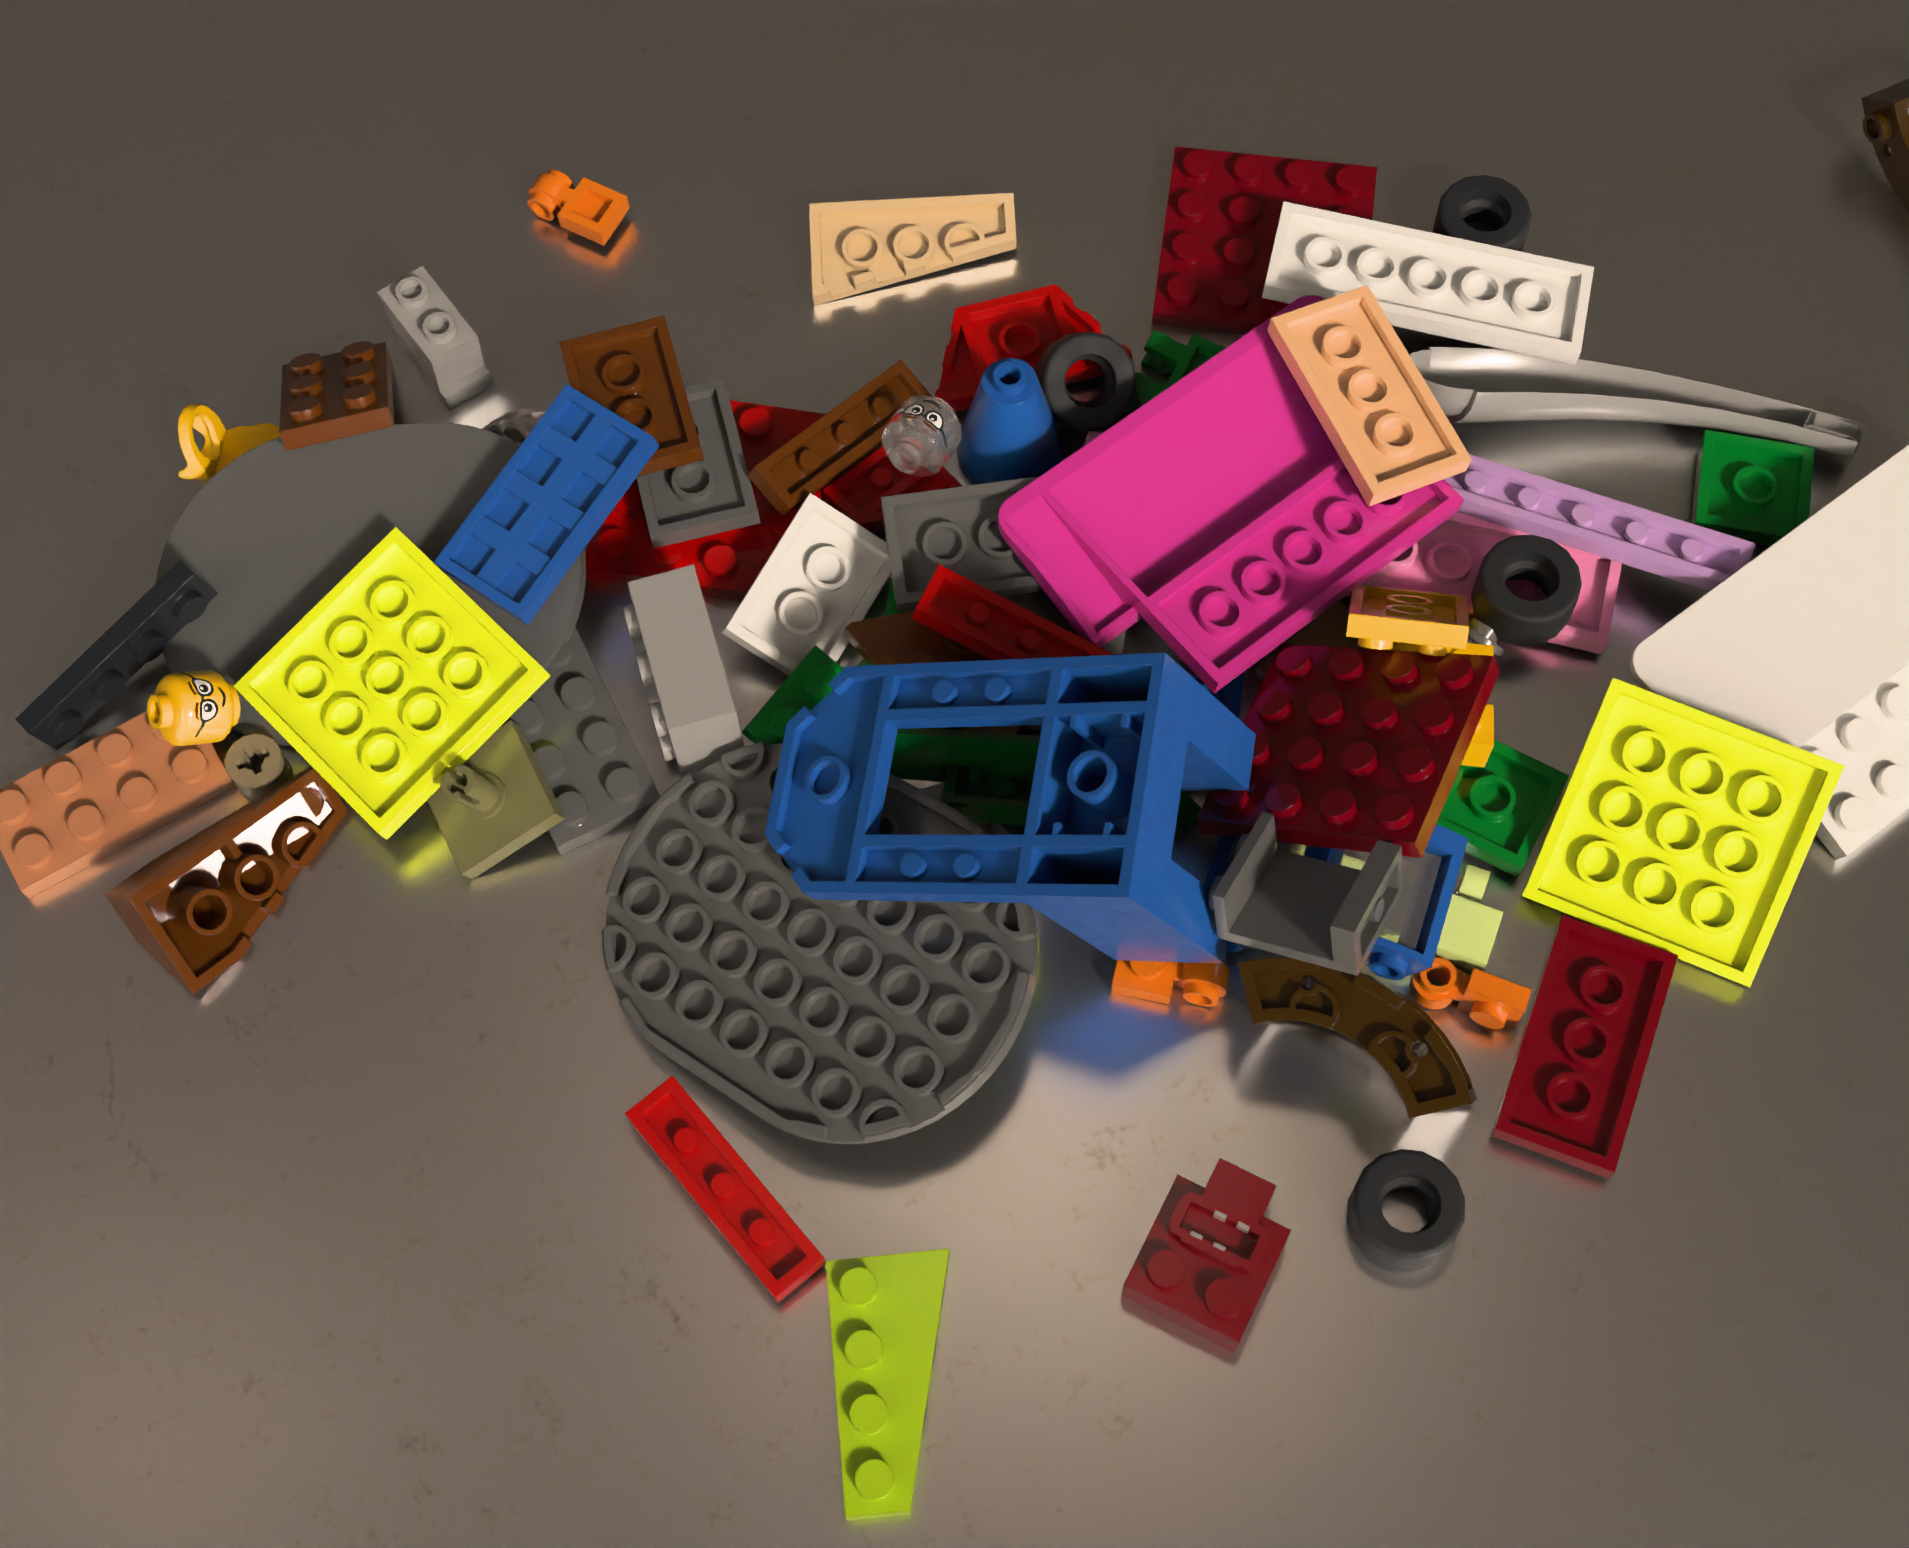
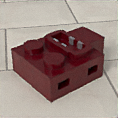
(1209, 1254)

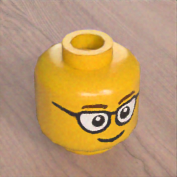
(194, 707)

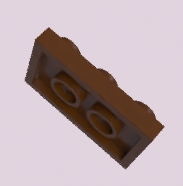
(638, 379)
(336, 395)

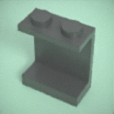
(1304, 903)

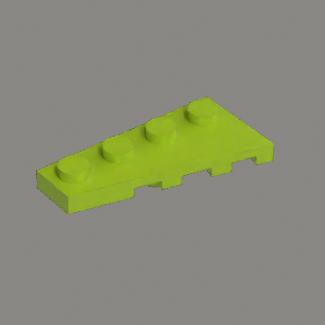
(883, 1356)

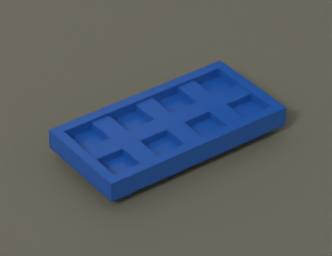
(547, 504)

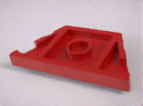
(1015, 328)

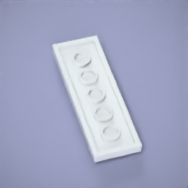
(1434, 281)

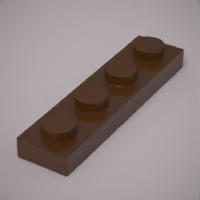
(834, 440)

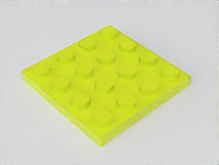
(391, 682)
(1682, 831)

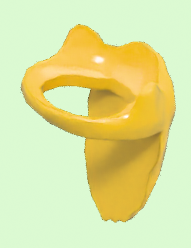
(220, 444)

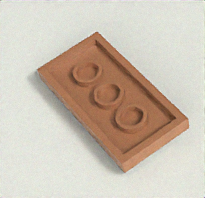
(102, 801)

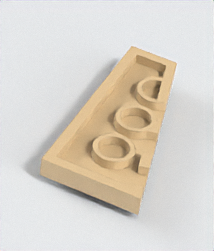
(894, 240)

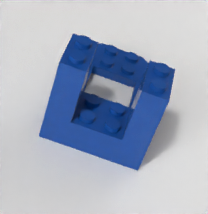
(1101, 805)

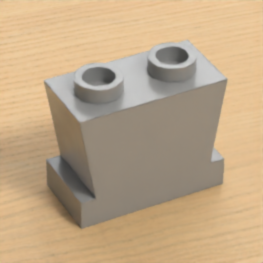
(436, 337)

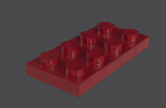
(1585, 1047)

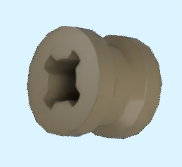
(269, 763)

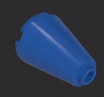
(1008, 427)

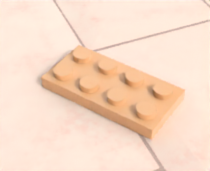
(1368, 395)

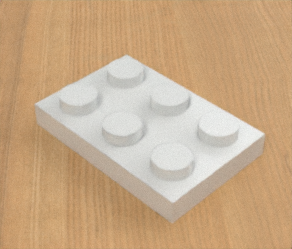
(811, 588)

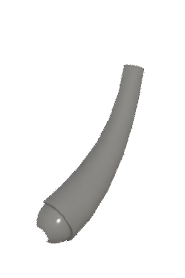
(1518, 387)

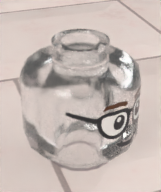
(921, 435)

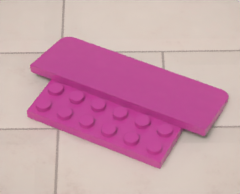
(1212, 517)

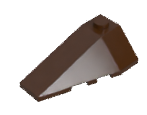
(216, 889)

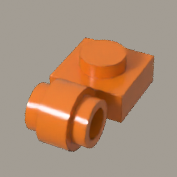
(587, 211)
(1155, 980)
(1485, 997)

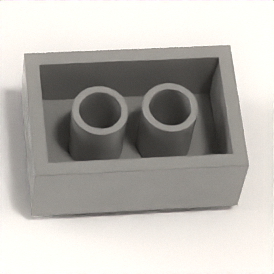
(682, 669)

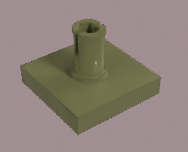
(494, 802)

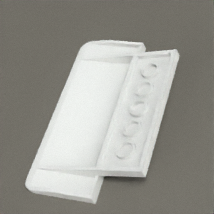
(1812, 650)

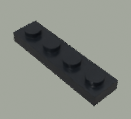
(117, 656)

